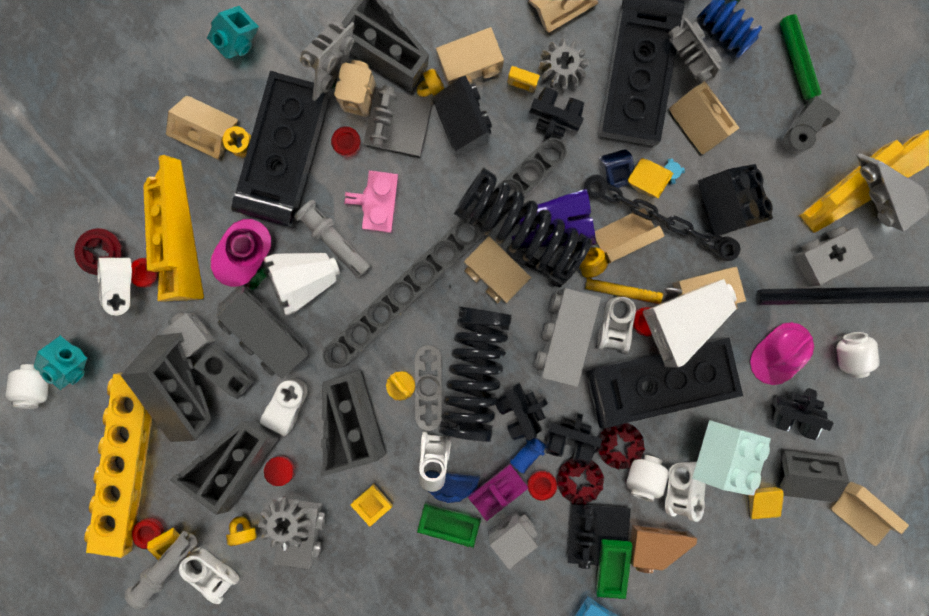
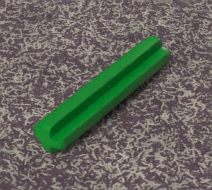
(800, 57)

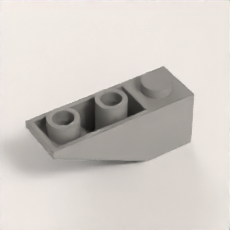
(895, 196)

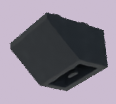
(461, 117)
(735, 199)

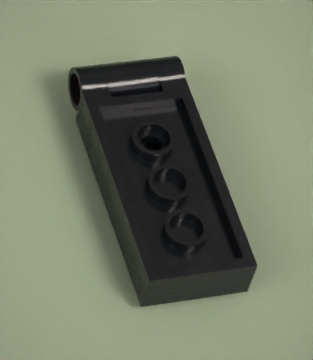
(636, 83)
(282, 133)
(703, 380)

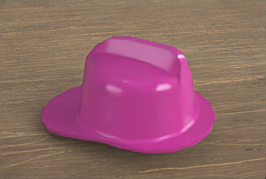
(240, 252)
(782, 354)

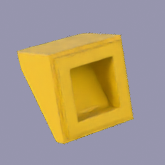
(649, 178)
(766, 503)

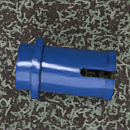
(528, 454)

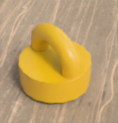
(431, 81)
(594, 263)
(400, 385)
(243, 536)

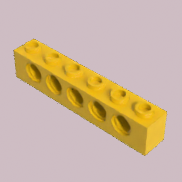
(99, 536)

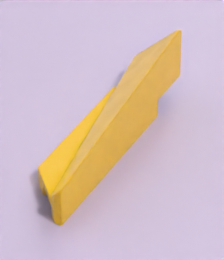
(854, 190)
(170, 234)

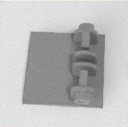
(327, 54)
(709, 59)
(397, 121)

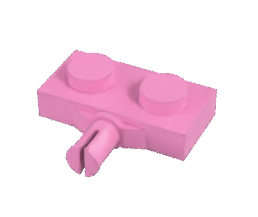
(376, 201)

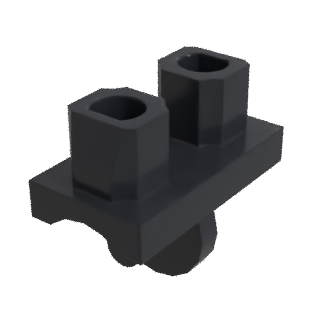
(568, 118)
(526, 409)
(803, 409)
(585, 444)

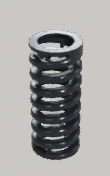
(576, 243)
(471, 425)

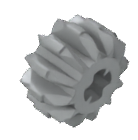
(570, 55)
(272, 523)

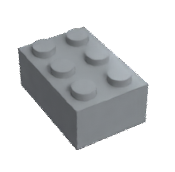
(567, 336)

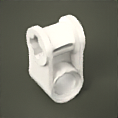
(114, 278)
(617, 327)
(282, 410)
(433, 456)
(684, 492)
(211, 574)

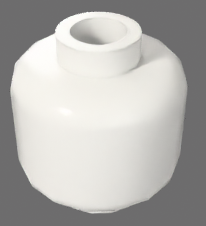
(858, 354)
(26, 387)
(647, 478)

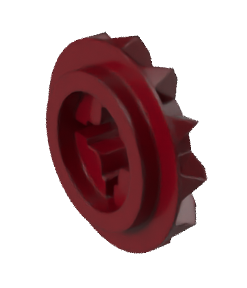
(93, 239)
(609, 440)
(568, 487)

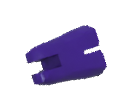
(571, 208)

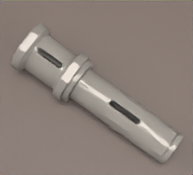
(323, 229)
(153, 579)

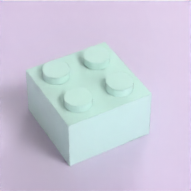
(731, 458)

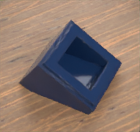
(617, 167)

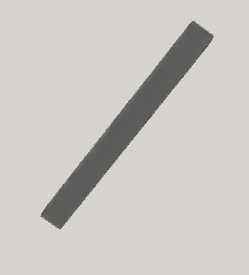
(451, 239)

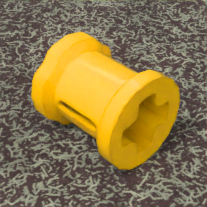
(230, 141)

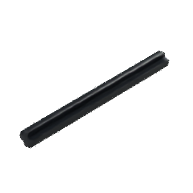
(842, 295)

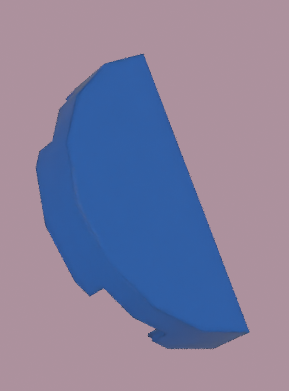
(456, 486)

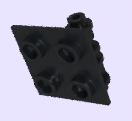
(592, 524)

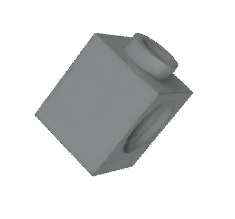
(194, 333)

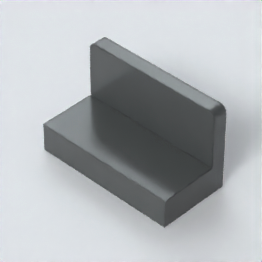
(813, 476)

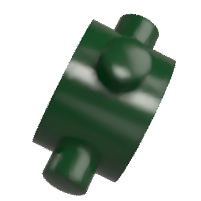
(258, 279)

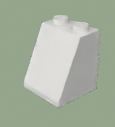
(689, 321)

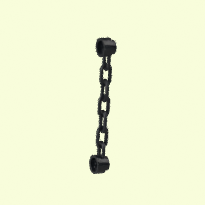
(719, 246)

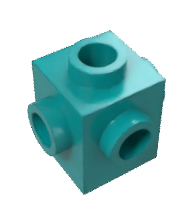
(232, 32)
(60, 363)

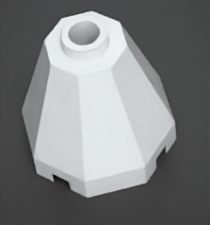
(300, 277)

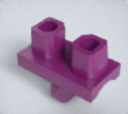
(498, 492)

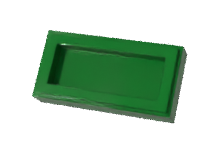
(449, 525)
(613, 569)

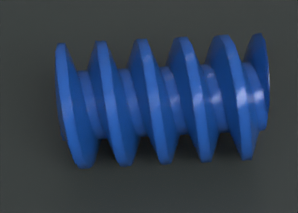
(731, 24)

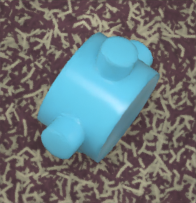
(675, 168)

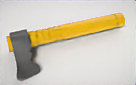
(631, 292)

